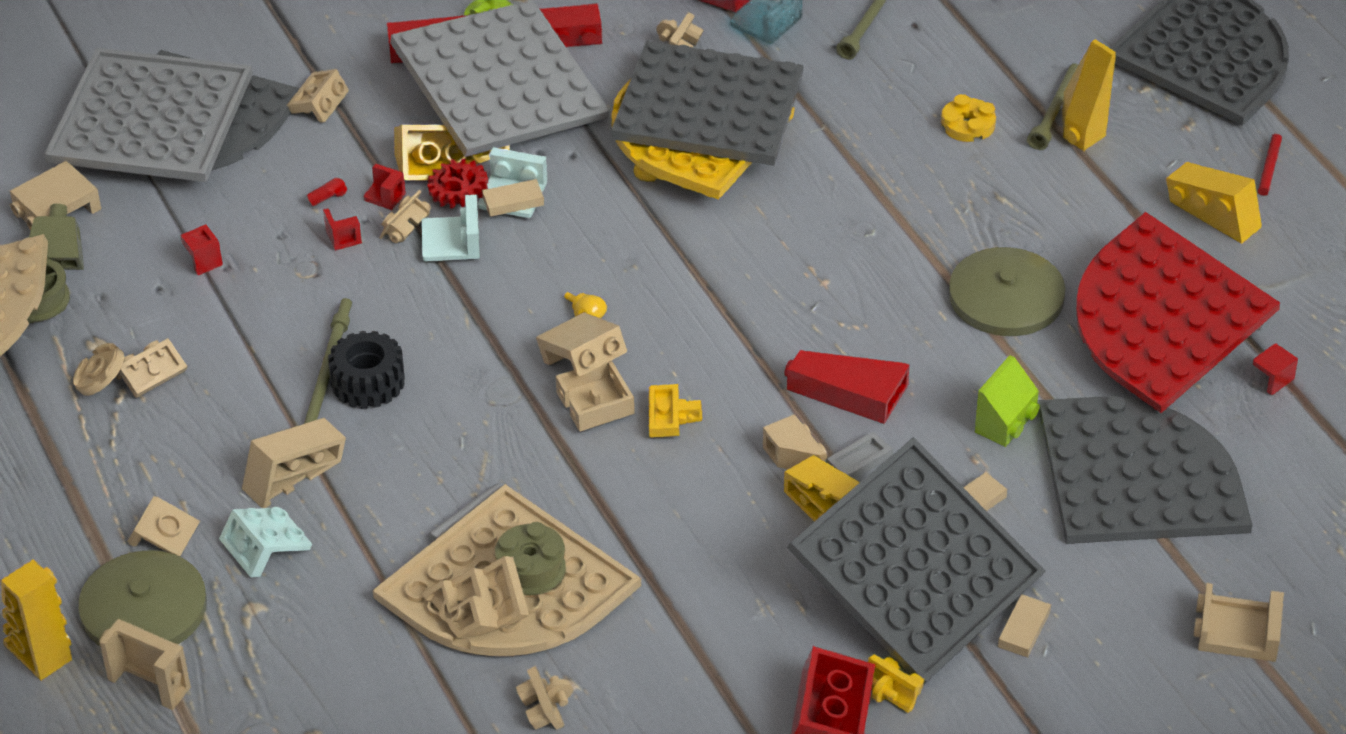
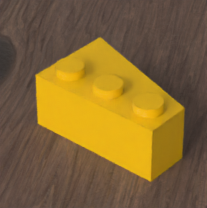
(1217, 199)
(816, 486)

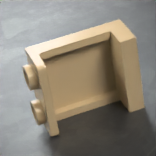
(56, 186)
(584, 341)
(1239, 625)
(148, 657)

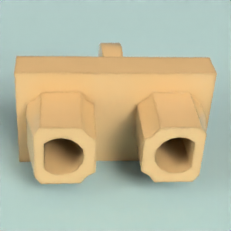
(687, 30)
(548, 695)

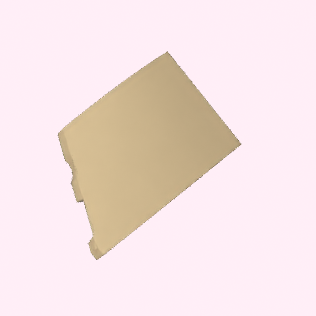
(480, 599)

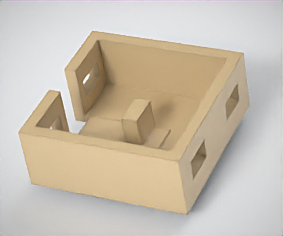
(595, 396)

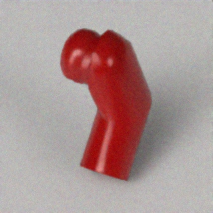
(333, 187)

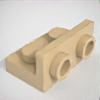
(319, 94)
(151, 367)

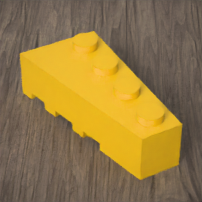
(35, 620)

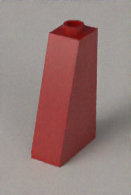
(849, 382)

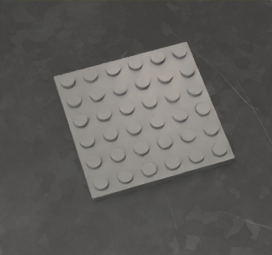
(499, 77)
(149, 114)

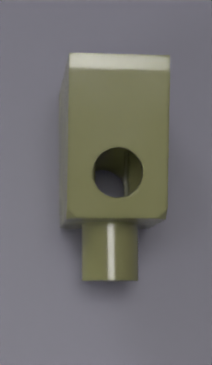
(62, 237)

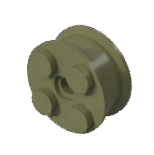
(55, 294)
(537, 556)

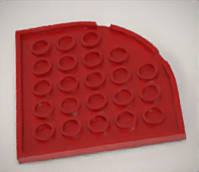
(1163, 311)

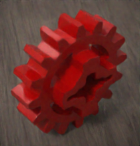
(455, 181)

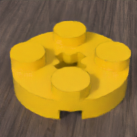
(981, 117)

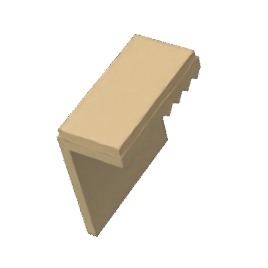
(164, 527)

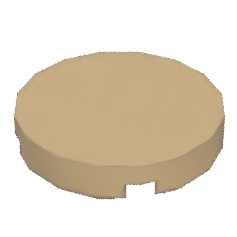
(99, 370)

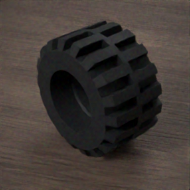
(366, 369)

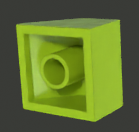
(1006, 403)

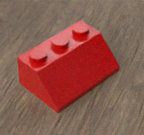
(833, 694)

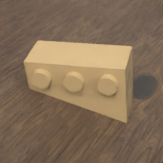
(290, 456)

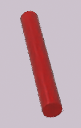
(1270, 163)

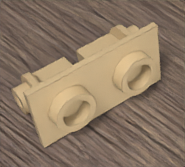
(410, 210)

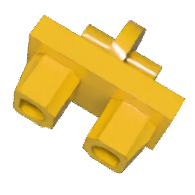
(894, 684)

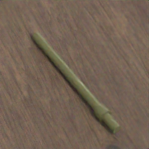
(339, 326)

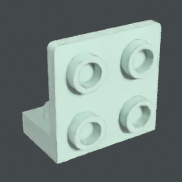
(514, 167)
(452, 236)
(258, 532)

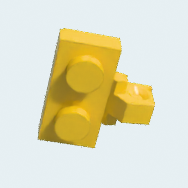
(669, 411)

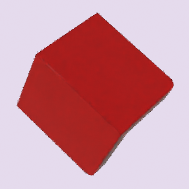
(387, 187)
(343, 232)
(203, 248)
(1278, 365)

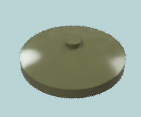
(1007, 291)
(145, 590)

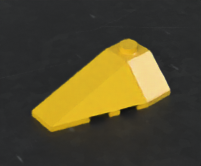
(1088, 97)
(427, 146)

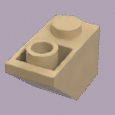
(790, 442)

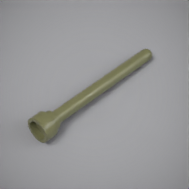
(849, 45)
(1040, 135)

